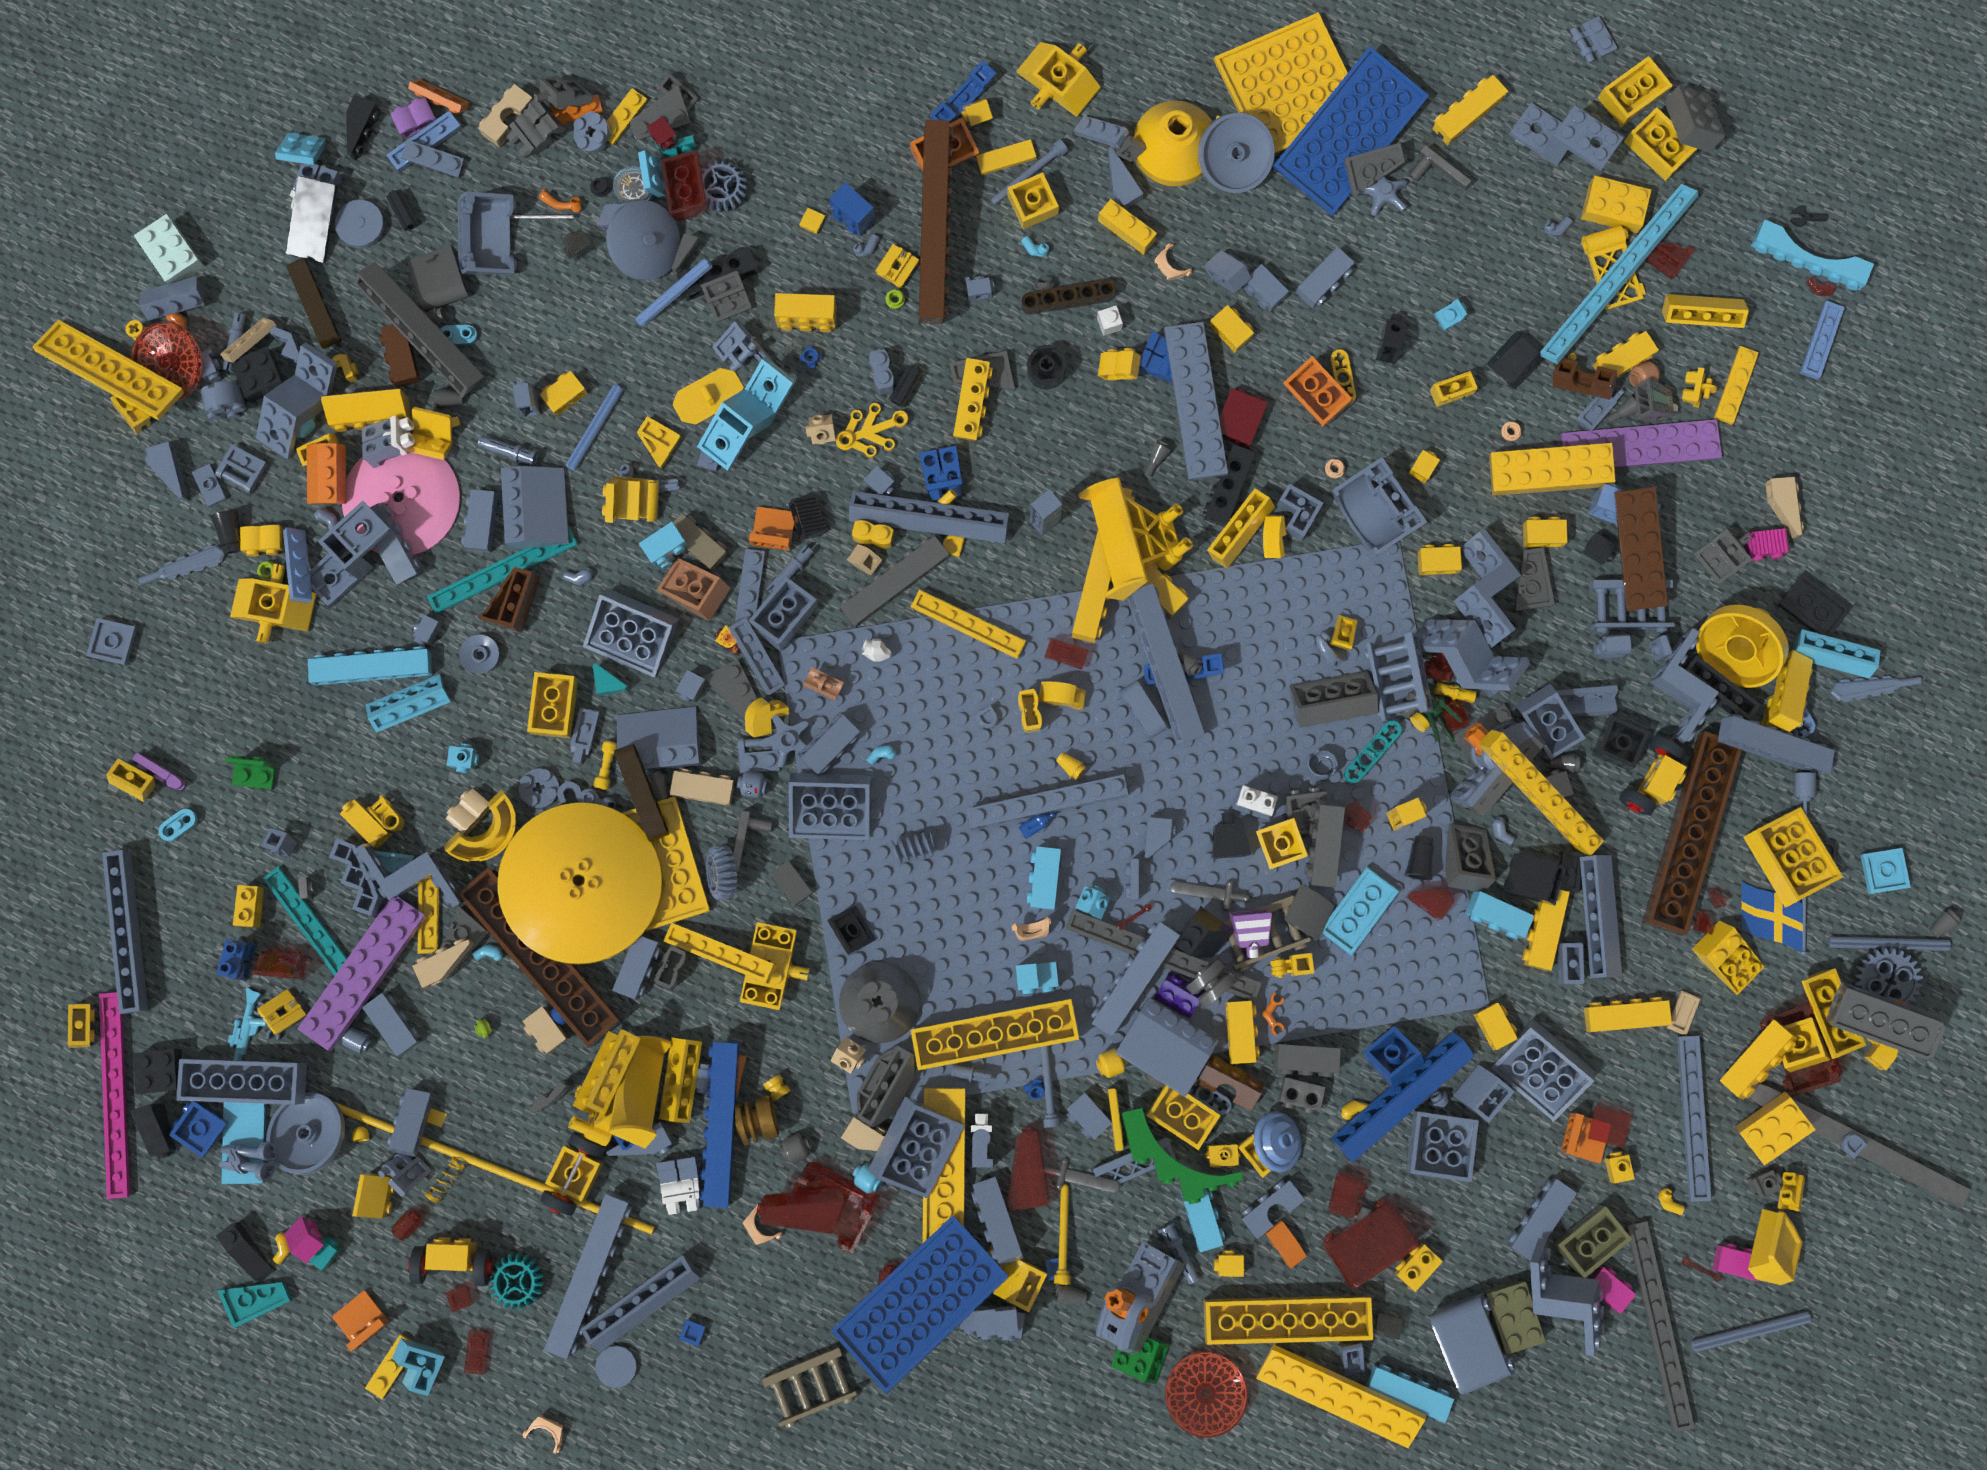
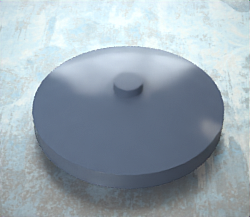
(1236, 152)
(643, 240)
(306, 1134)

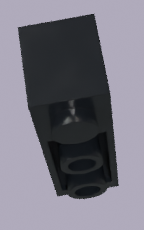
(359, 120)

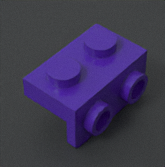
(1177, 996)

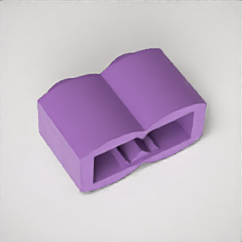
(413, 118)

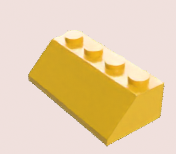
(364, 408)
(1821, 992)

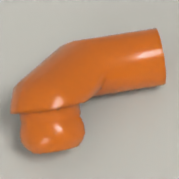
(178, 319)

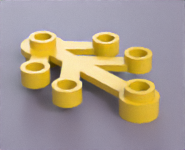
(869, 431)

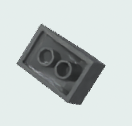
(1468, 859)

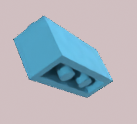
(1044, 878)
(1499, 915)
(1204, 1224)

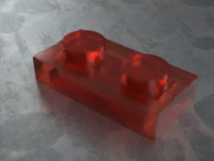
(1066, 653)
(476, 1352)

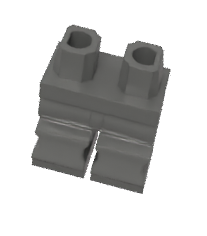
(531, 132)

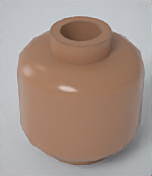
(1644, 371)

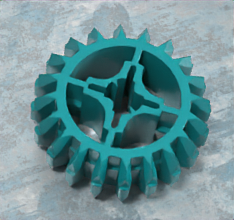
(523, 1287)

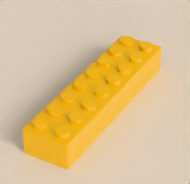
(994, 1034)
(1288, 1319)

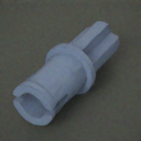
(668, 485)
(971, 1074)

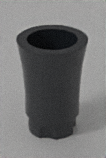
(227, 530)
(1420, 859)

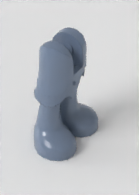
(240, 1163)

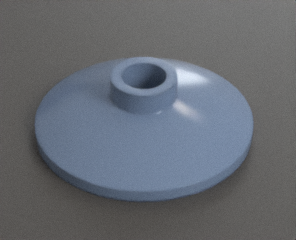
(470, 650)

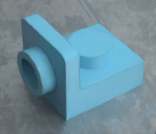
(1451, 314)

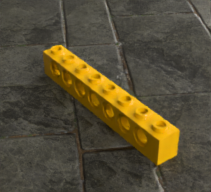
(1540, 792)

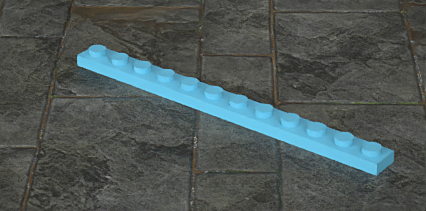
(1619, 274)

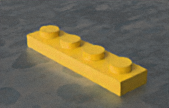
(1736, 385)

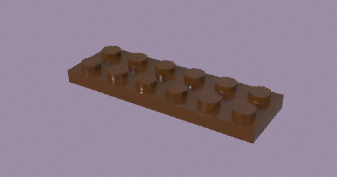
(1640, 548)

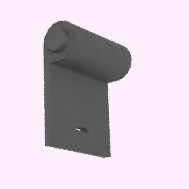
(437, 279)

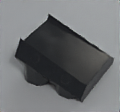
(1515, 360)

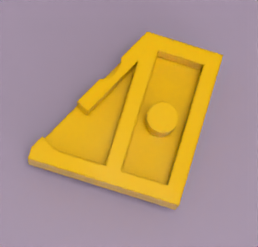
(658, 440)

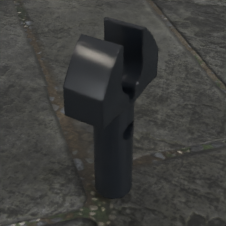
(1806, 217)

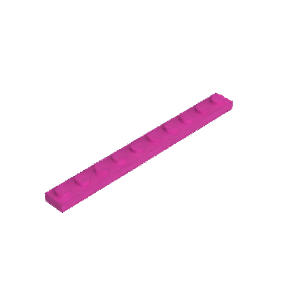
(114, 1097)

